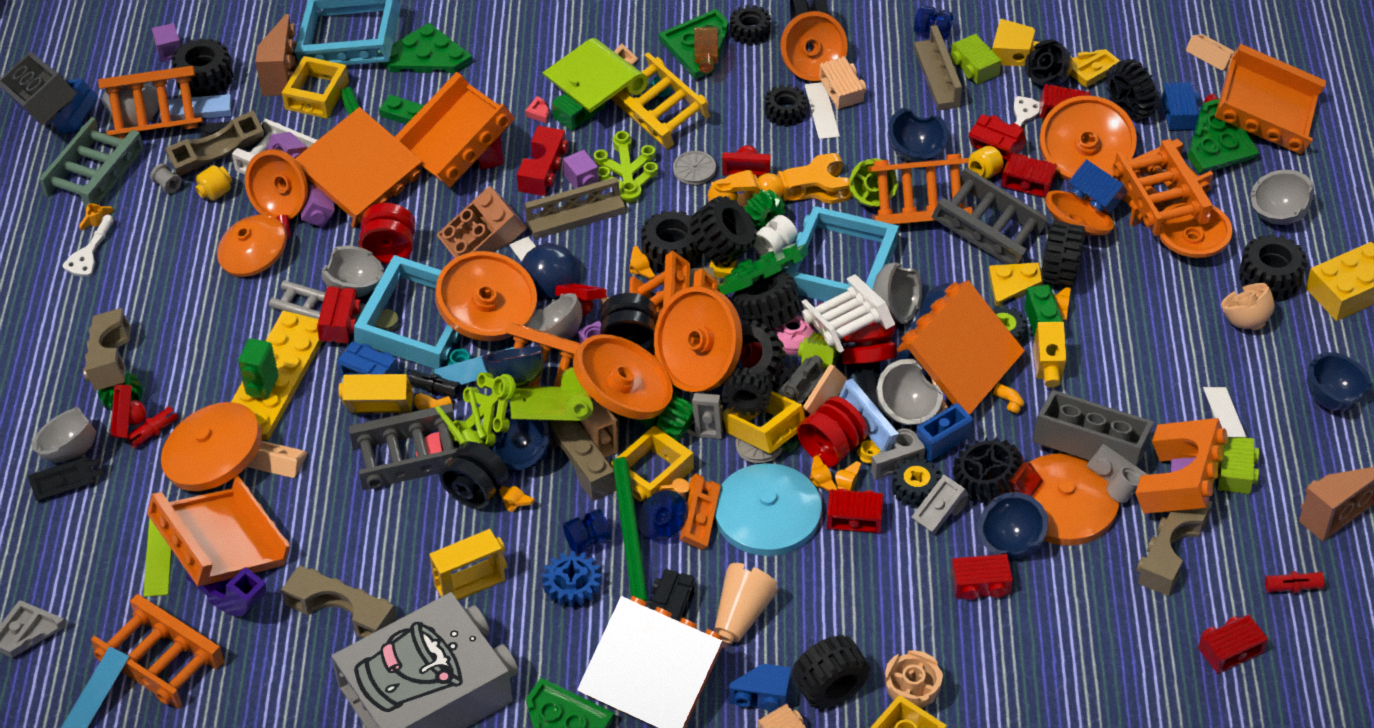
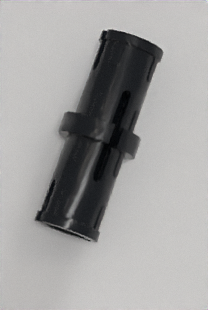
(434, 383)

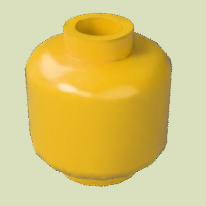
(986, 162)
(213, 183)

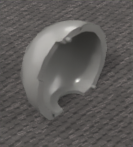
(128, 106)
(1282, 197)
(353, 269)
(900, 290)
(559, 317)
(906, 394)
(65, 437)

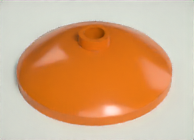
(824, 35)
(267, 186)
(1071, 210)
(1194, 240)
(251, 245)

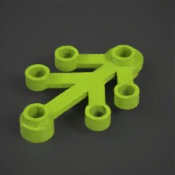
(628, 188)
(503, 390)

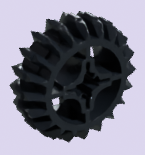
(1132, 89)
(986, 464)

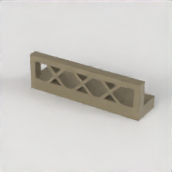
(939, 71)
(574, 212)

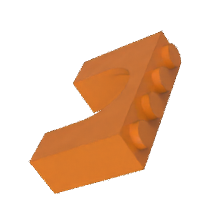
(1193, 484)

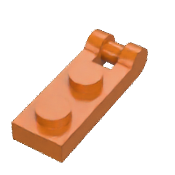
(700, 512)

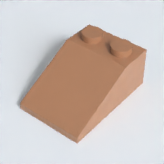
(1337, 501)

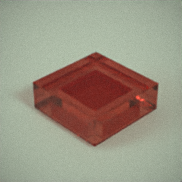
(1026, 479)

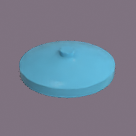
(768, 509)

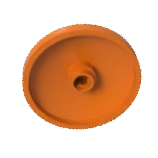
(1086, 130)
(484, 294)
(698, 338)
(622, 376)
(211, 446)
(1073, 499)

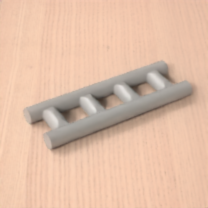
(305, 310)

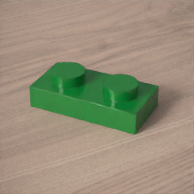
(399, 109)

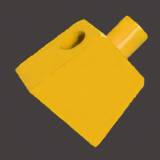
(1013, 43)
(1049, 352)

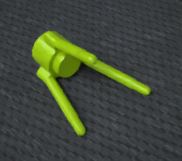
(467, 434)

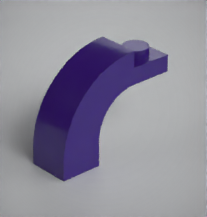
(234, 594)

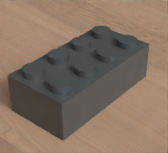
(37, 88)
(1083, 426)

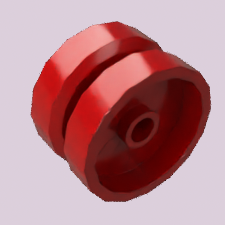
(387, 231)
(868, 346)

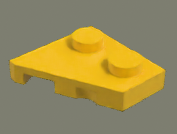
(1092, 66)
(1013, 280)

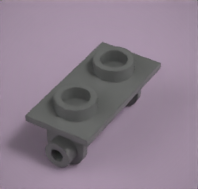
(803, 380)

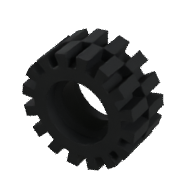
(750, 34)
(789, 96)
(750, 381)

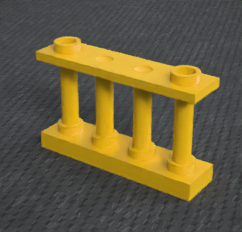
(649, 119)

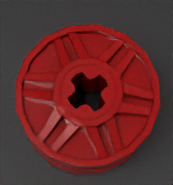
(832, 431)

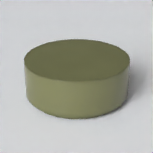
(387, 320)

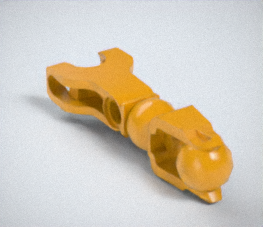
(792, 184)

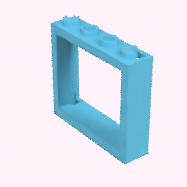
(350, 51)
(848, 224)
(393, 343)

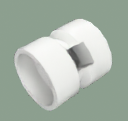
(775, 235)

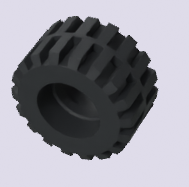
(211, 66)
(723, 230)
(669, 233)
(1063, 254)
(1275, 263)
(769, 300)
(771, 348)
(831, 671)

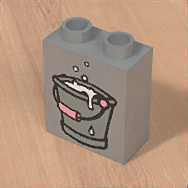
(427, 670)

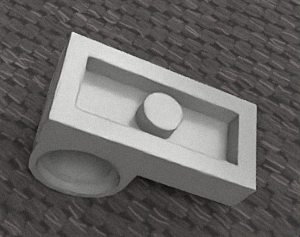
(708, 415)
(905, 446)
(1118, 471)
(944, 499)

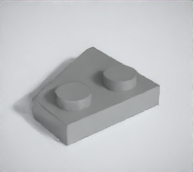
(26, 627)

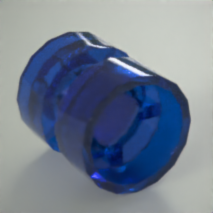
(928, 15)
(587, 531)

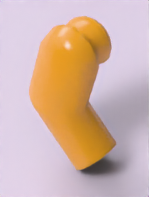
(1010, 395)
(424, 401)

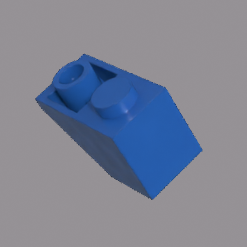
(762, 687)

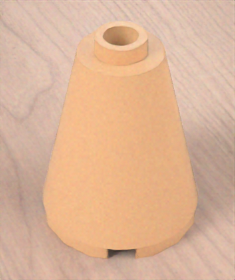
(742, 601)

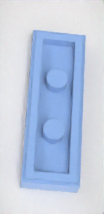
(203, 107)
(879, 428)

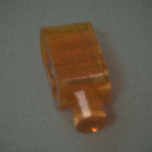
(706, 47)

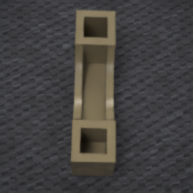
(196, 153)
(103, 361)
(591, 467)
(1162, 565)
(311, 591)

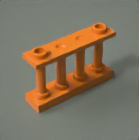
(159, 79)
(1176, 172)
(1204, 181)
(909, 212)
(674, 278)
(568, 348)
(163, 626)

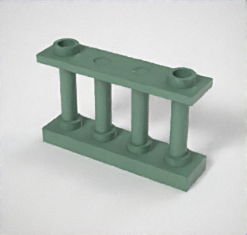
(102, 179)

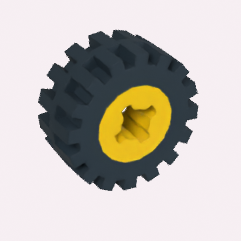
(906, 481)

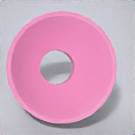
(792, 338)

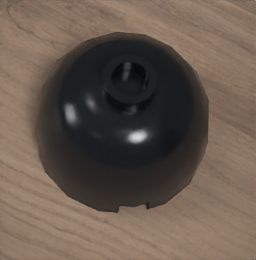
(1049, 63)

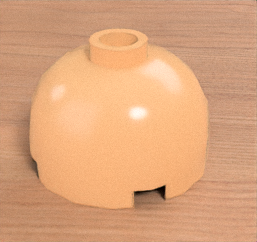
(1250, 307)
(914, 678)

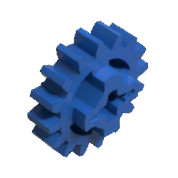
(583, 585)

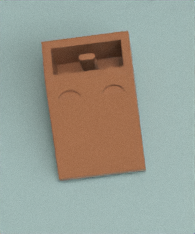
(276, 58)
(482, 226)

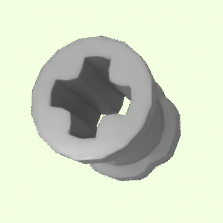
(169, 181)

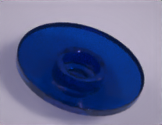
(657, 509)

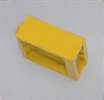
(320, 104)
(376, 393)
(772, 434)
(667, 448)
(462, 554)

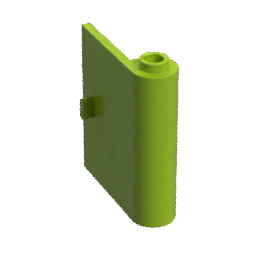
(595, 75)
(552, 403)

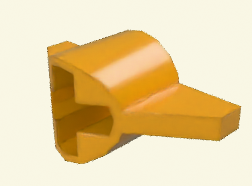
(94, 215)
(639, 264)
(1062, 301)
(821, 475)
(847, 478)
(678, 485)
(514, 497)

